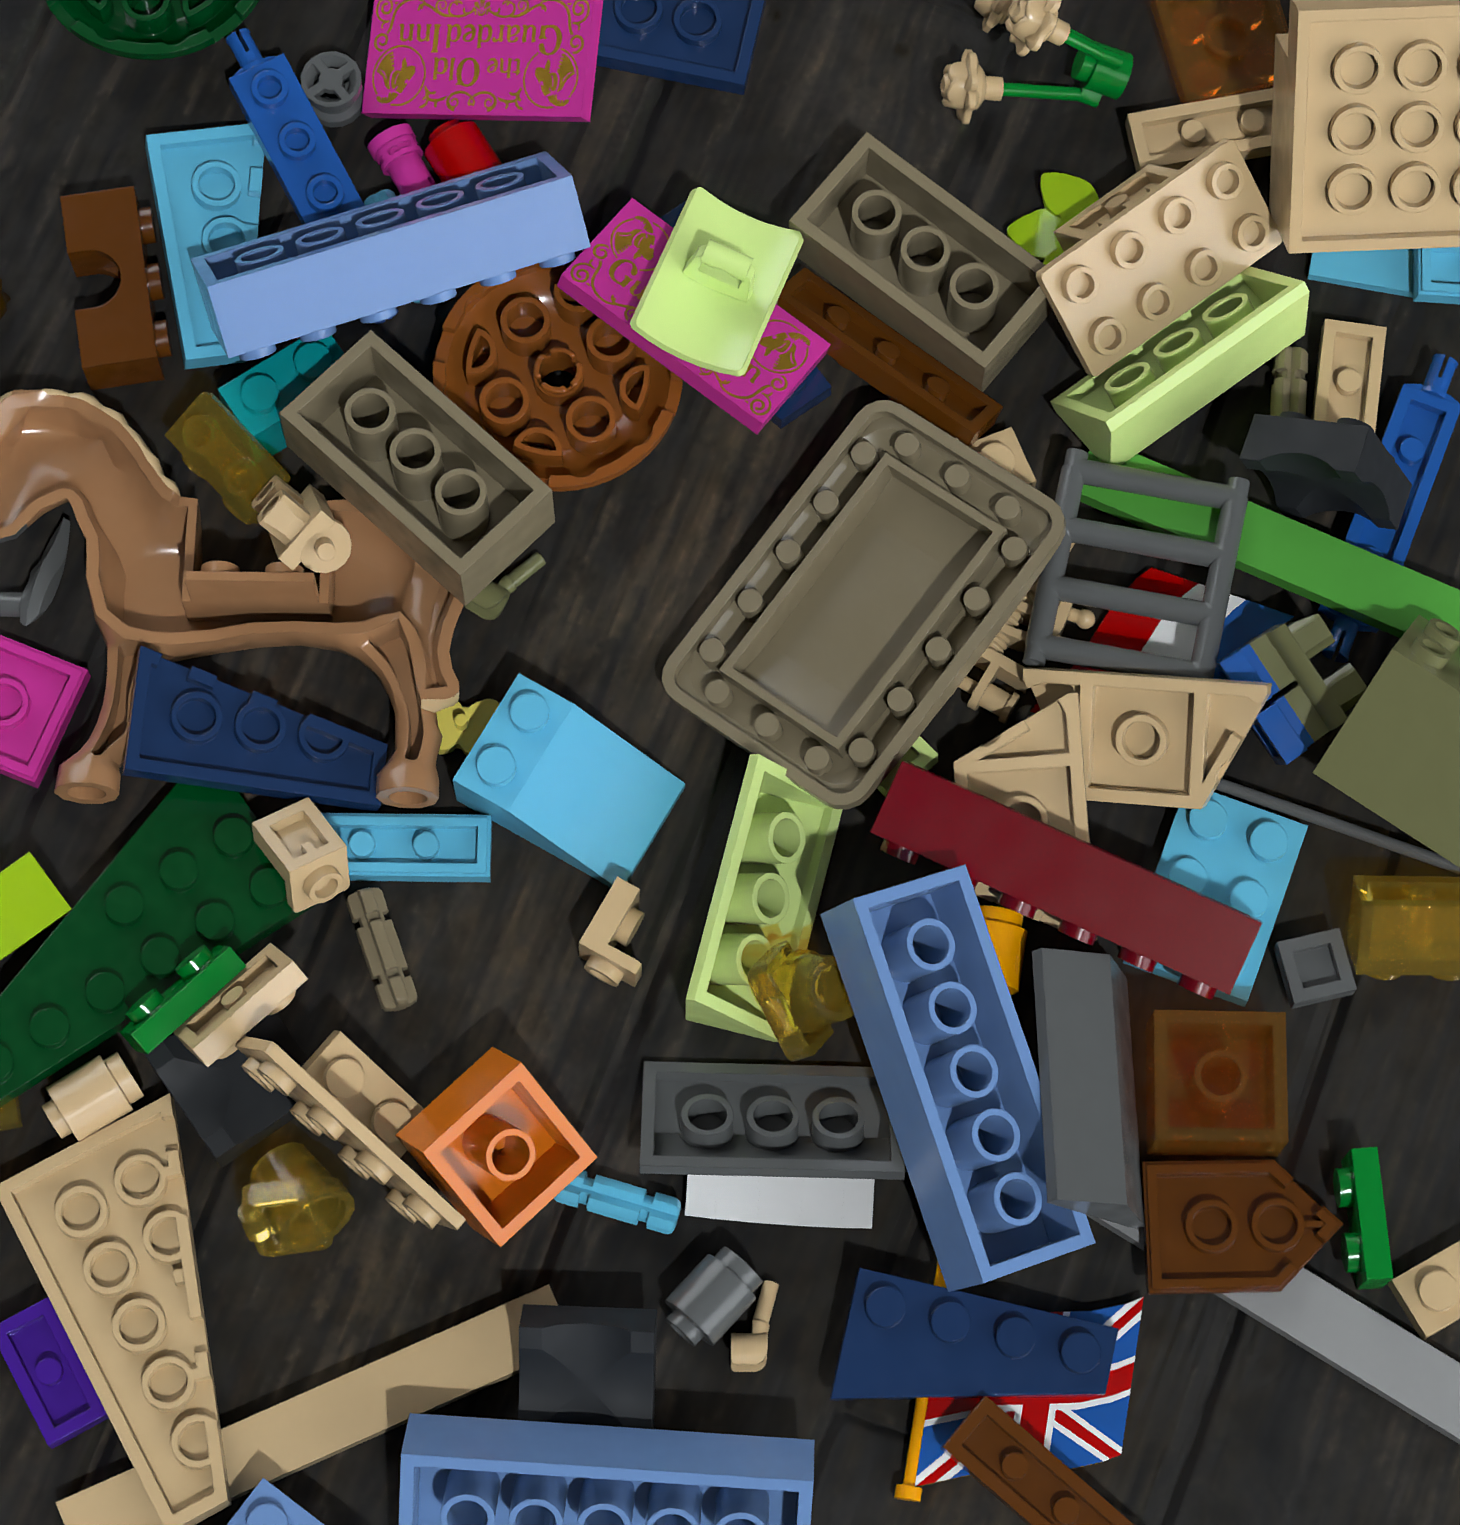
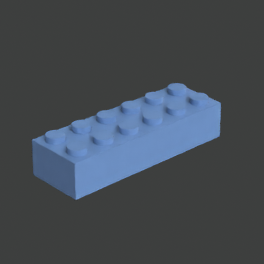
(391, 255)
(953, 1075)
(598, 1475)

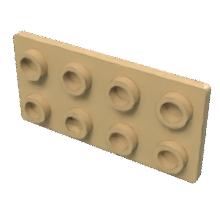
(1155, 252)
(358, 1106)

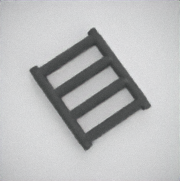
(1217, 555)

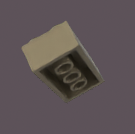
(922, 262)
(418, 467)

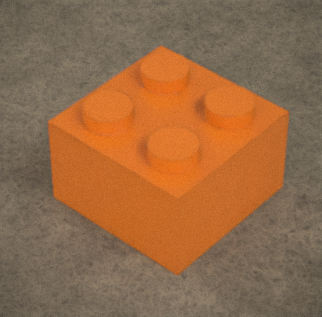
(496, 1146)

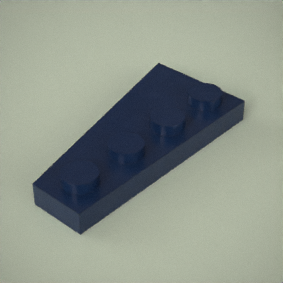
(223, 738)
(942, 1344)

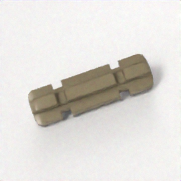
(1289, 386)
(381, 949)

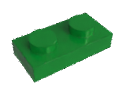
(200, 978)
(1367, 1245)

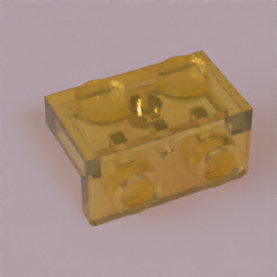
(224, 454)

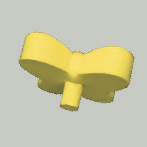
(464, 725)

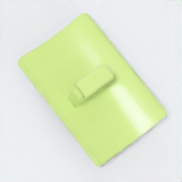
(715, 285)

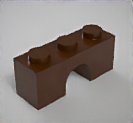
(110, 237)

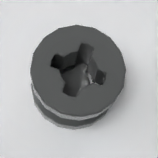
(335, 75)

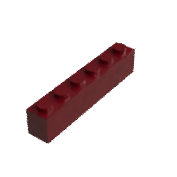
(1068, 879)

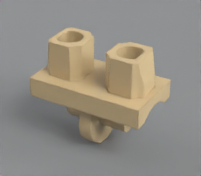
(302, 527)

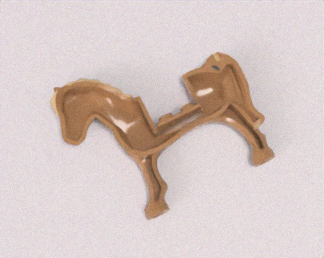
(158, 594)

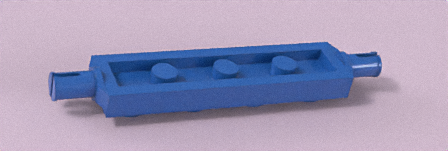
(290, 133)
(1417, 441)

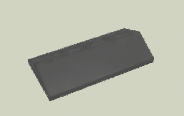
(1087, 1085)
(766, 1121)

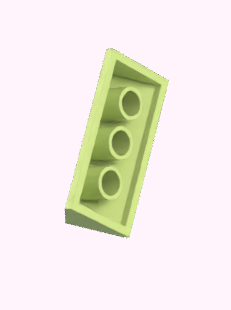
(1185, 364)
(761, 895)

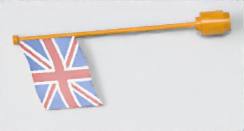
(1071, 1428)

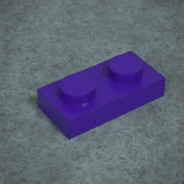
(50, 1373)

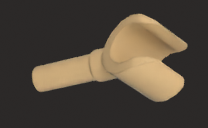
(750, 1349)

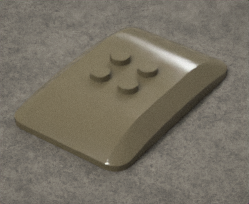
(865, 603)

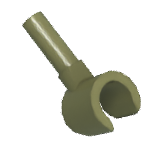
(494, 597)

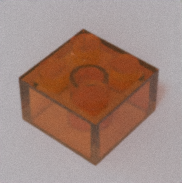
(1216, 1083)

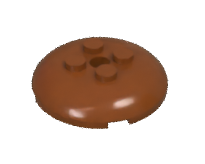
(515, 334)

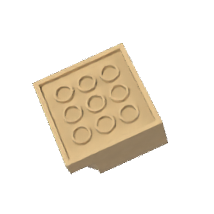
(1367, 126)

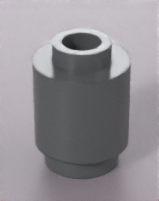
(712, 1297)

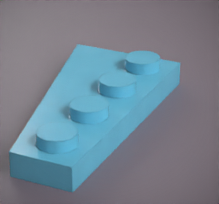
(204, 202)

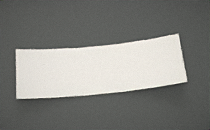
(782, 1200)

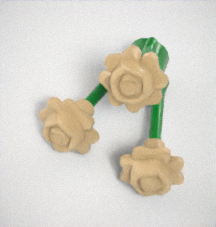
(1031, 22)

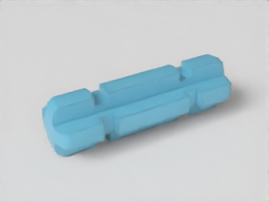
(622, 1202)

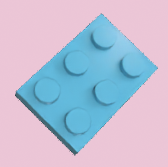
(1238, 859)

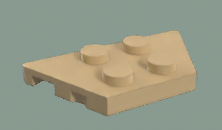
(1154, 734)
(1036, 772)

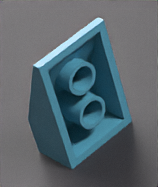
(566, 783)

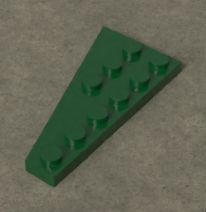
(174, 886)

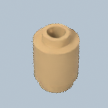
(91, 1097)

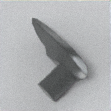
(42, 582)

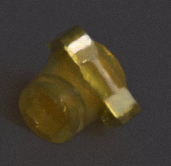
(799, 996)
(298, 1199)

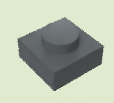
(1315, 968)

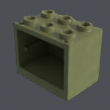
(1404, 740)

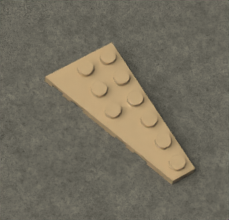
(122, 1272)

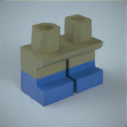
(1311, 703)

